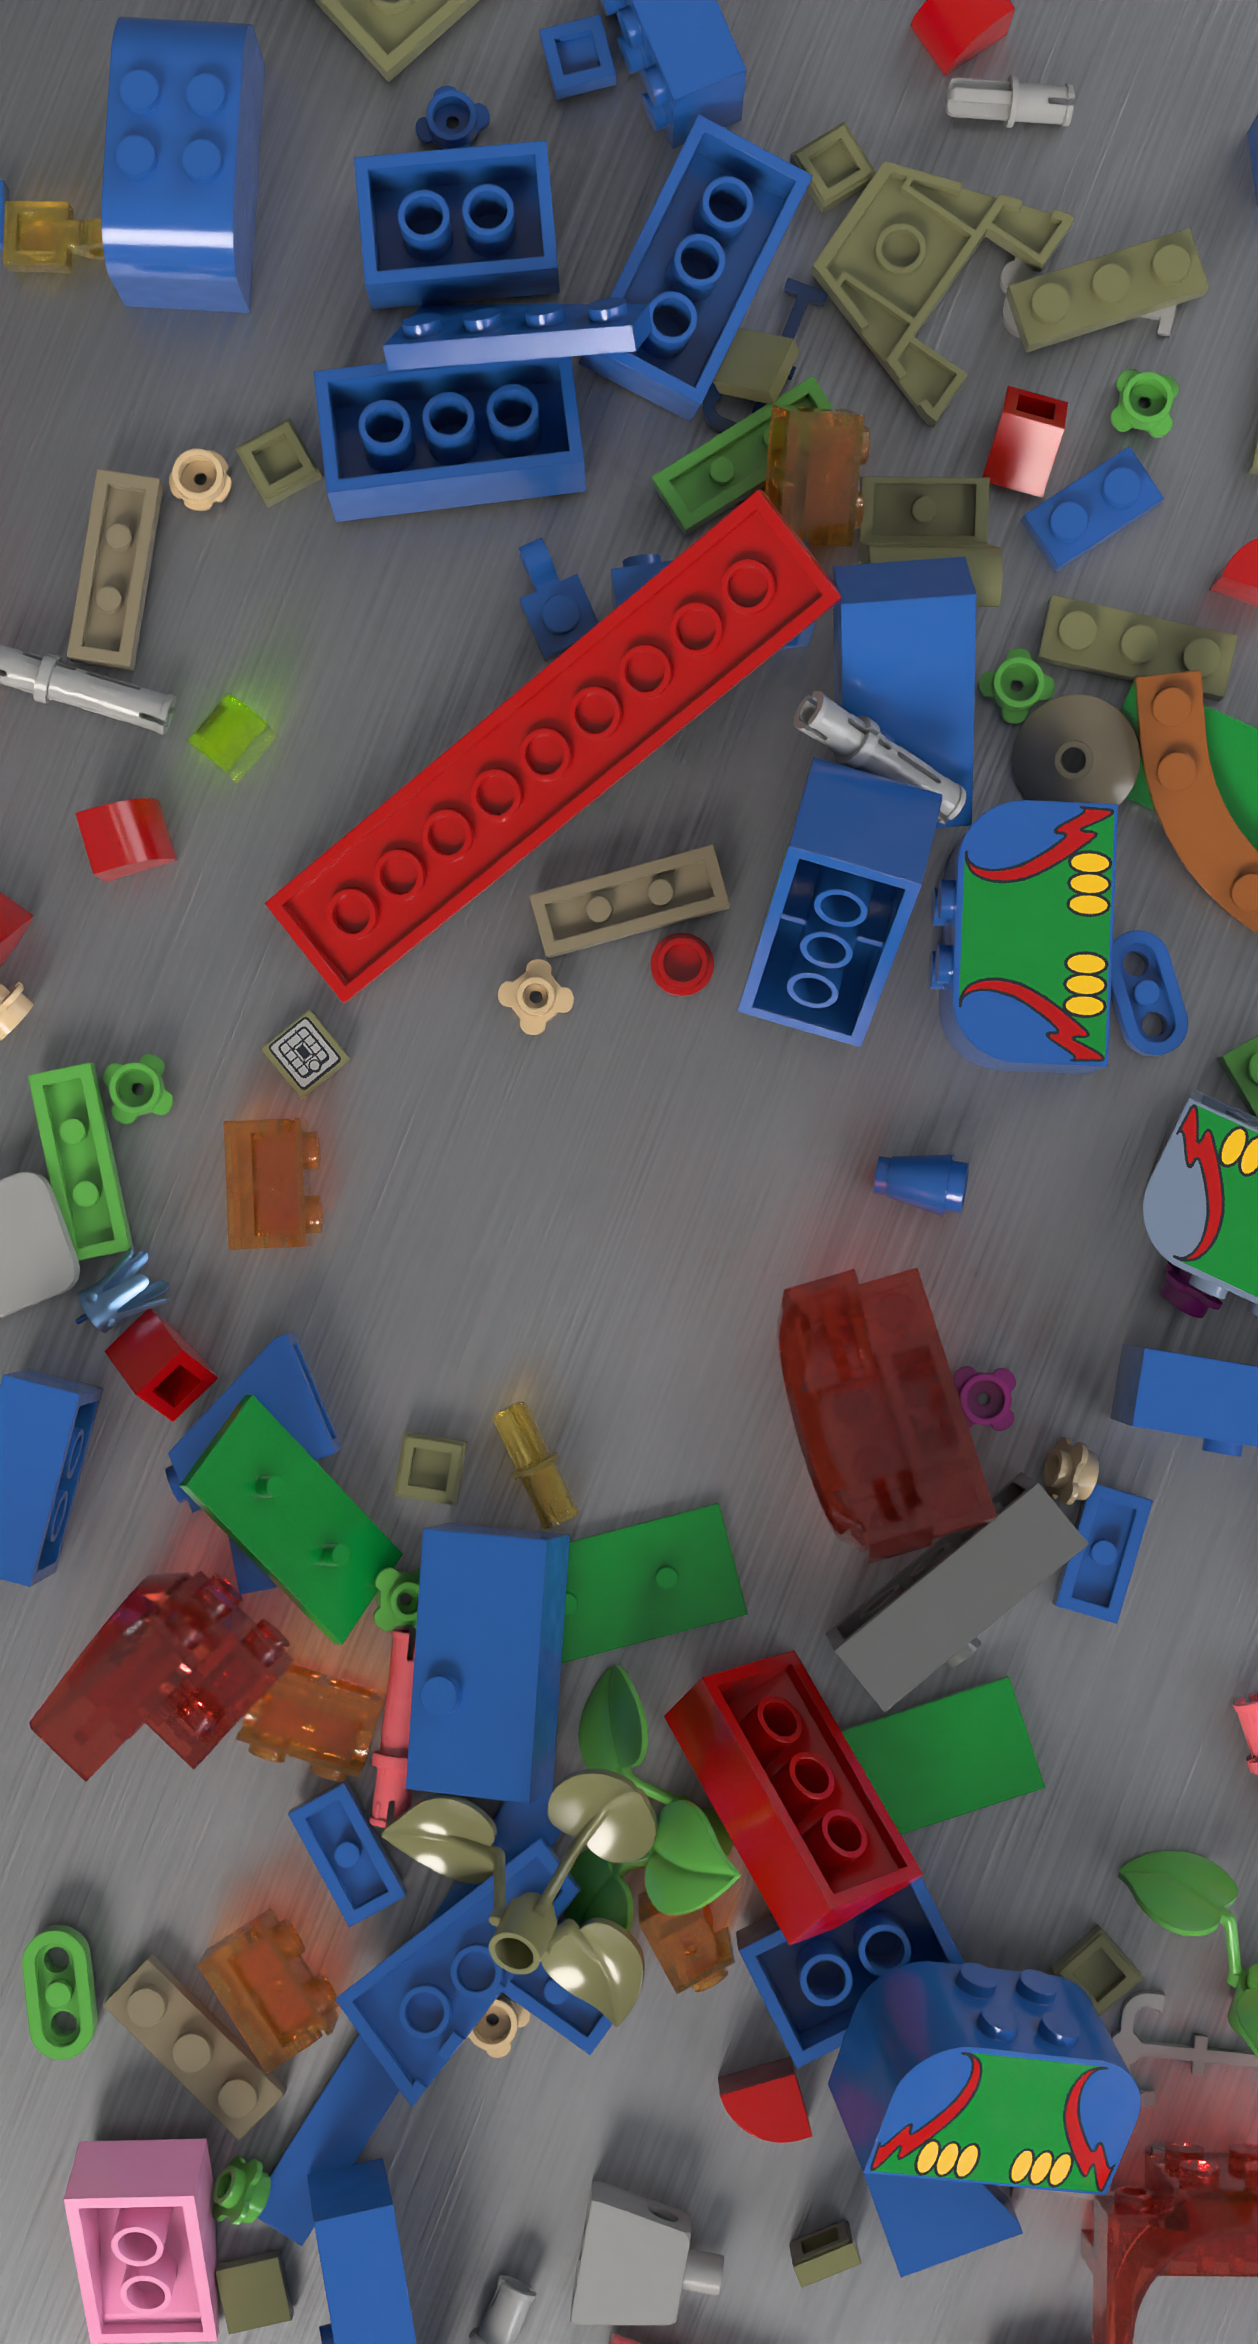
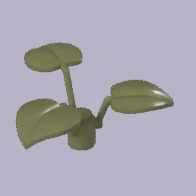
(601, 1811)

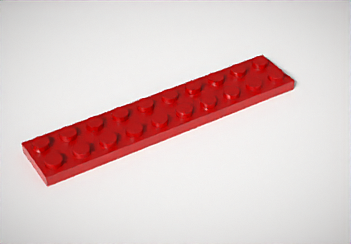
(556, 745)

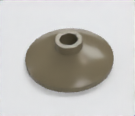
(1082, 723)

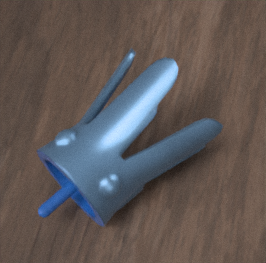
(119, 1294)

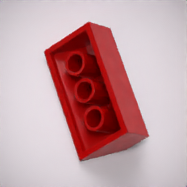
(791, 1795)

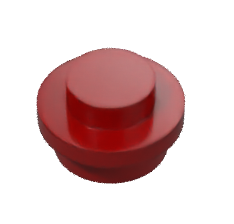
(682, 964)

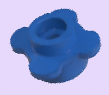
(447, 105)

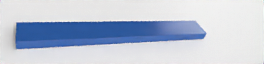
(360, 2086)

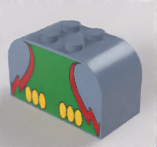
(1206, 1198)

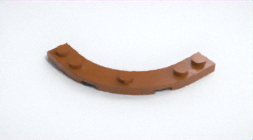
(1186, 793)

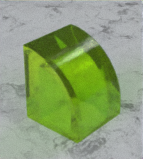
(232, 737)

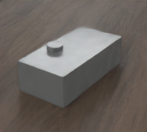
(955, 1593)

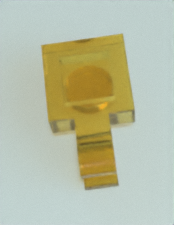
(45, 235)

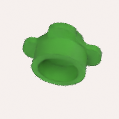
(1149, 385)
(1021, 668)
(121, 1081)
(391, 1586)
(241, 2191)

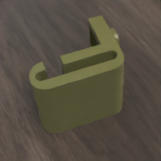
(931, 521)

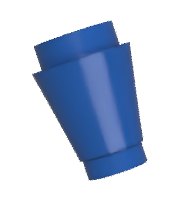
(923, 1181)

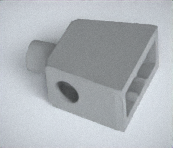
(637, 2261)

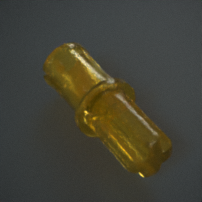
(535, 1465)

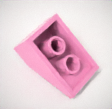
(145, 2240)

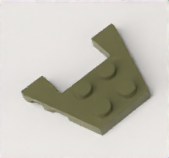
(903, 254)

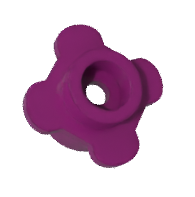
(1185, 1296)
(997, 1386)

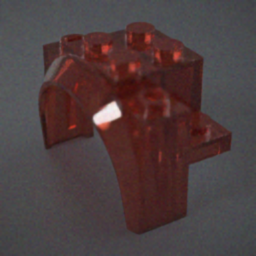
(880, 1419)
(168, 1659)
(1186, 2222)

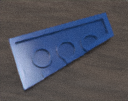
(514, 332)
(443, 1980)

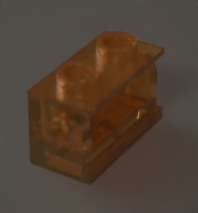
(817, 470)
(270, 1183)
(316, 1722)
(687, 1945)
(270, 1989)

